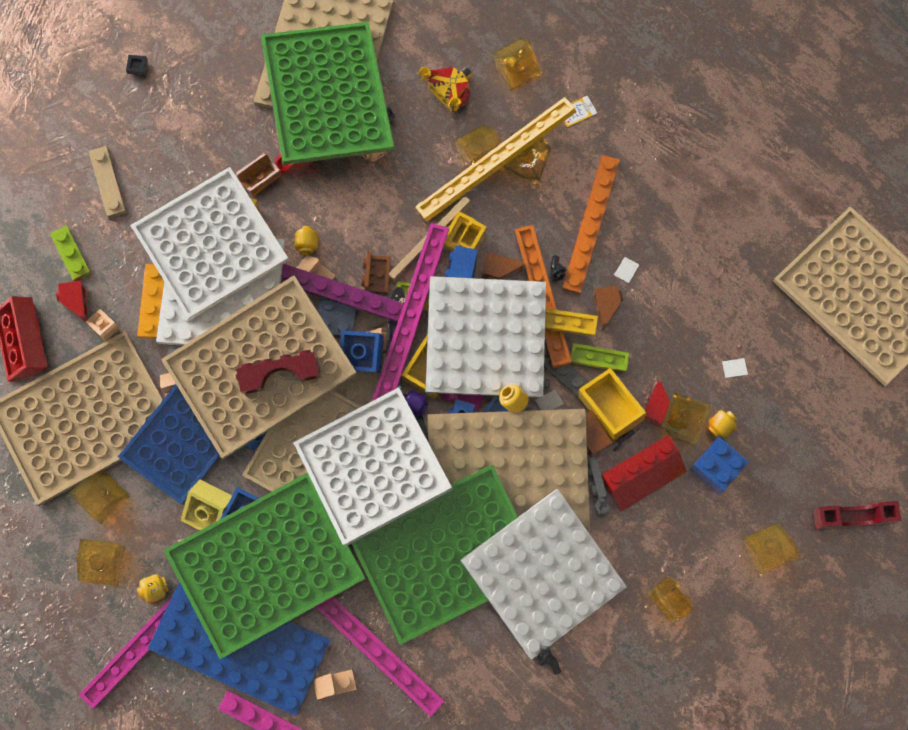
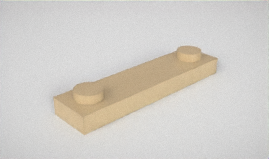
(107, 182)

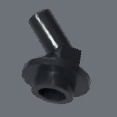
(558, 270)
(546, 657)

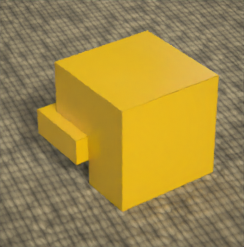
(465, 233)

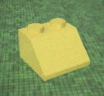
(204, 505)

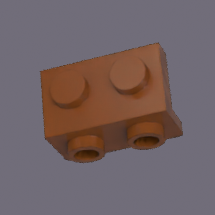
(258, 174)
(377, 273)

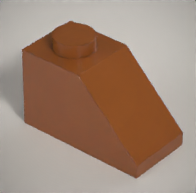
(500, 267)
(607, 303)
(596, 436)

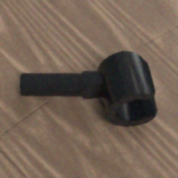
(621, 439)

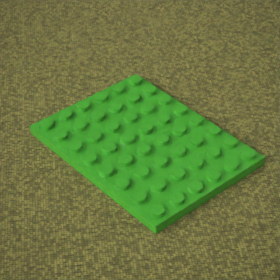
(326, 93)
(418, 556)
(263, 565)

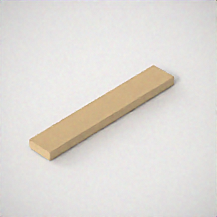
(413, 256)

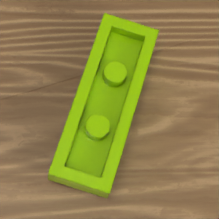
(70, 253)
(599, 357)

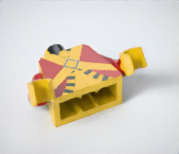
(448, 85)

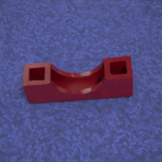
(253, 377)
(858, 516)

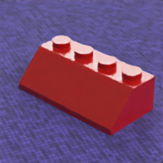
(20, 339)
(644, 473)

